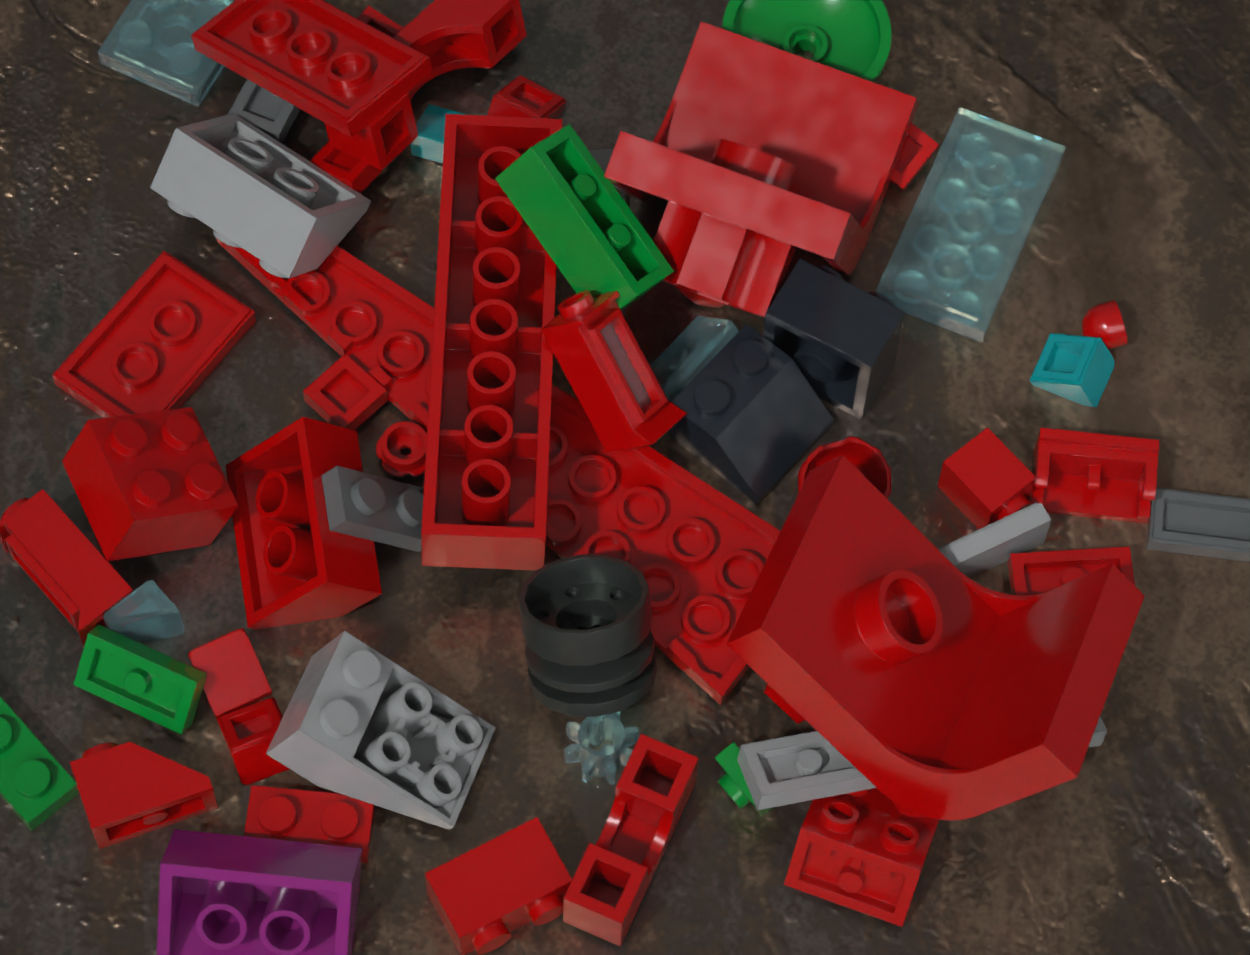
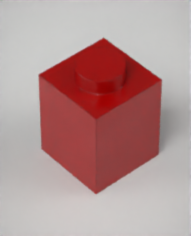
(986, 480)

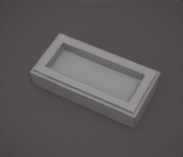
(996, 541)

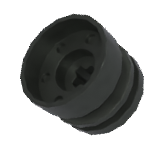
(588, 635)

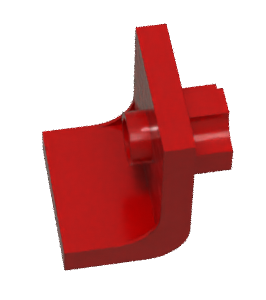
(762, 162)
(915, 668)

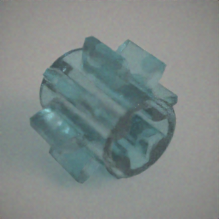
(609, 758)

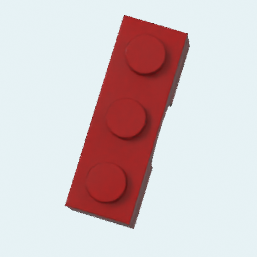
(635, 836)

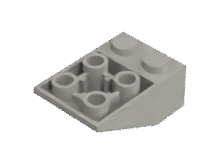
(380, 734)

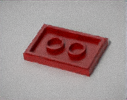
(155, 343)

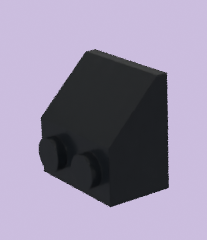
(750, 414)

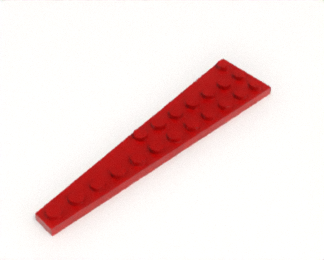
(625, 504)

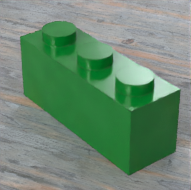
(583, 219)

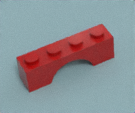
(453, 37)

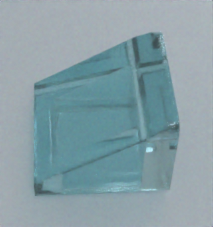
(145, 615)

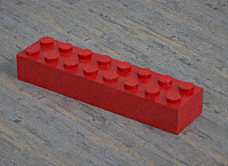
(488, 359)

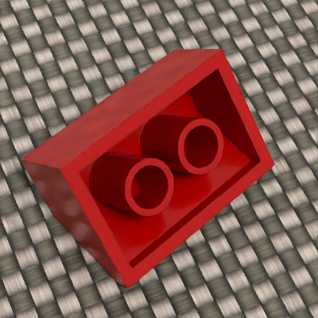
(286, 553)

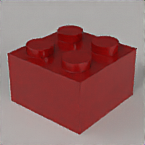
(149, 483)

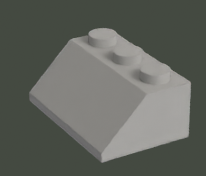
(257, 194)

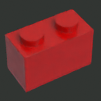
(499, 888)

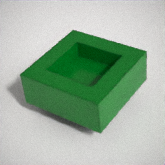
(734, 781)

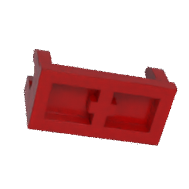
(1095, 474)

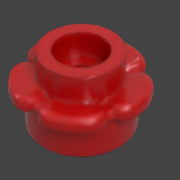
(395, 438)

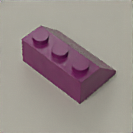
(256, 896)

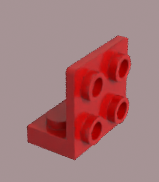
(862, 853)

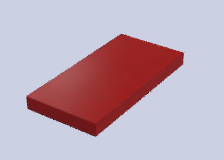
(314, 58)

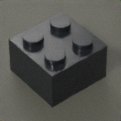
(835, 335)

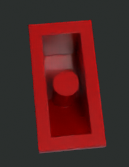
(137, 791)

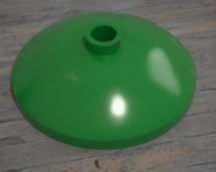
(838, 33)

